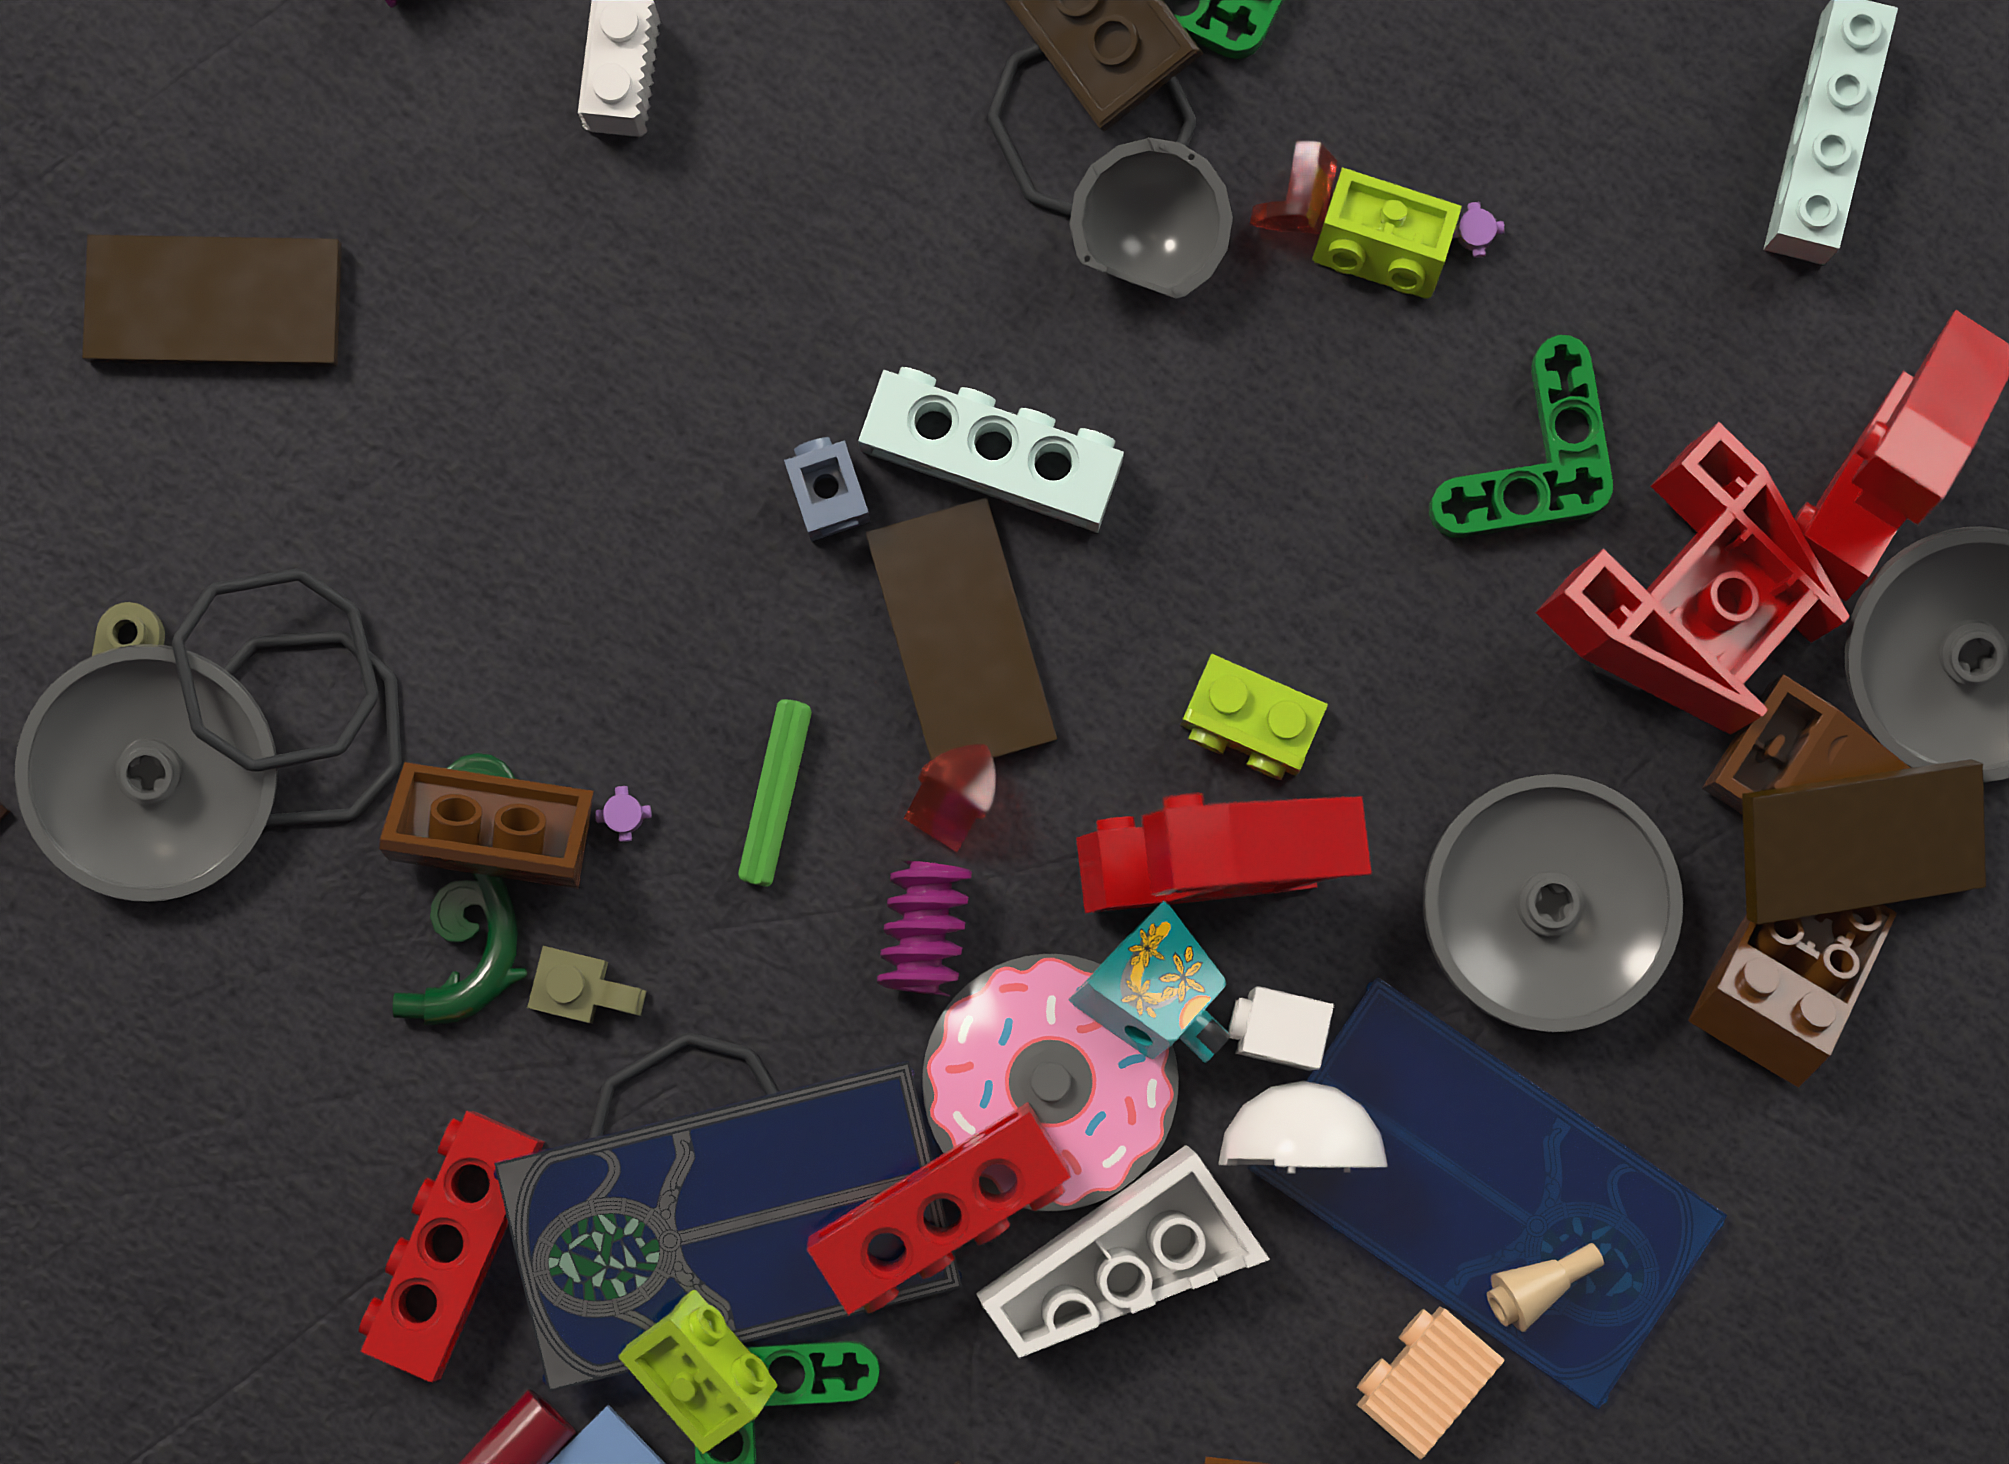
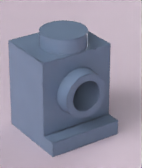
(823, 460)

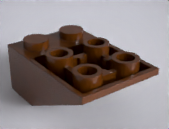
(1795, 745)
(1791, 987)

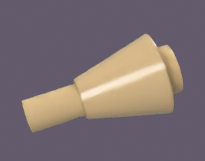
(1528, 1291)

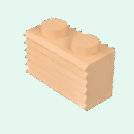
(1428, 1380)

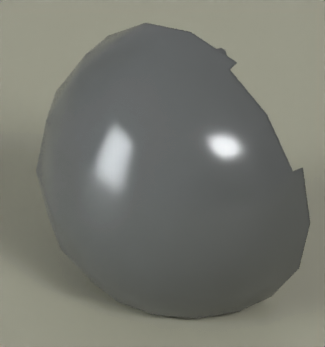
(1152, 216)

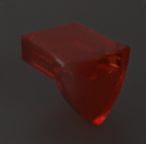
(1306, 196)
(954, 794)

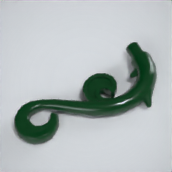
(493, 974)

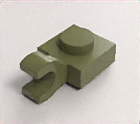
(575, 985)

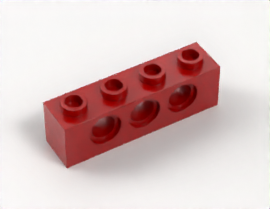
(868, 1282)
(427, 1345)

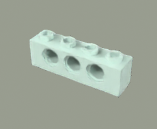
(1830, 129)
(1076, 498)

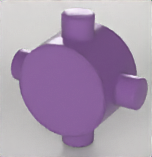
(1477, 229)
(623, 814)

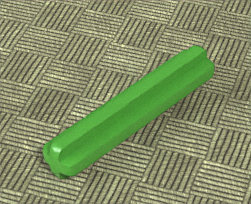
(775, 792)

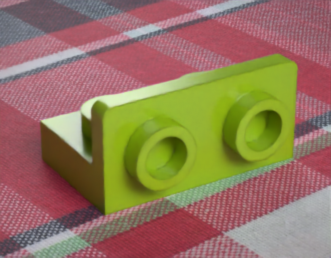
(1386, 233)
(1252, 716)
(700, 1372)

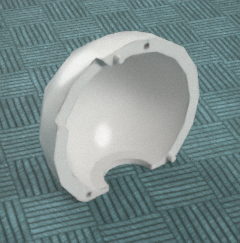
(1303, 1127)

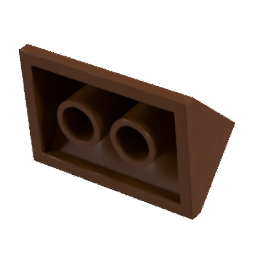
(487, 825)

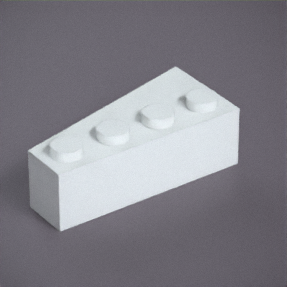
(1133, 1250)

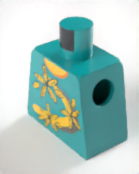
(1157, 989)

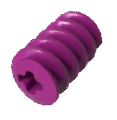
(923, 927)

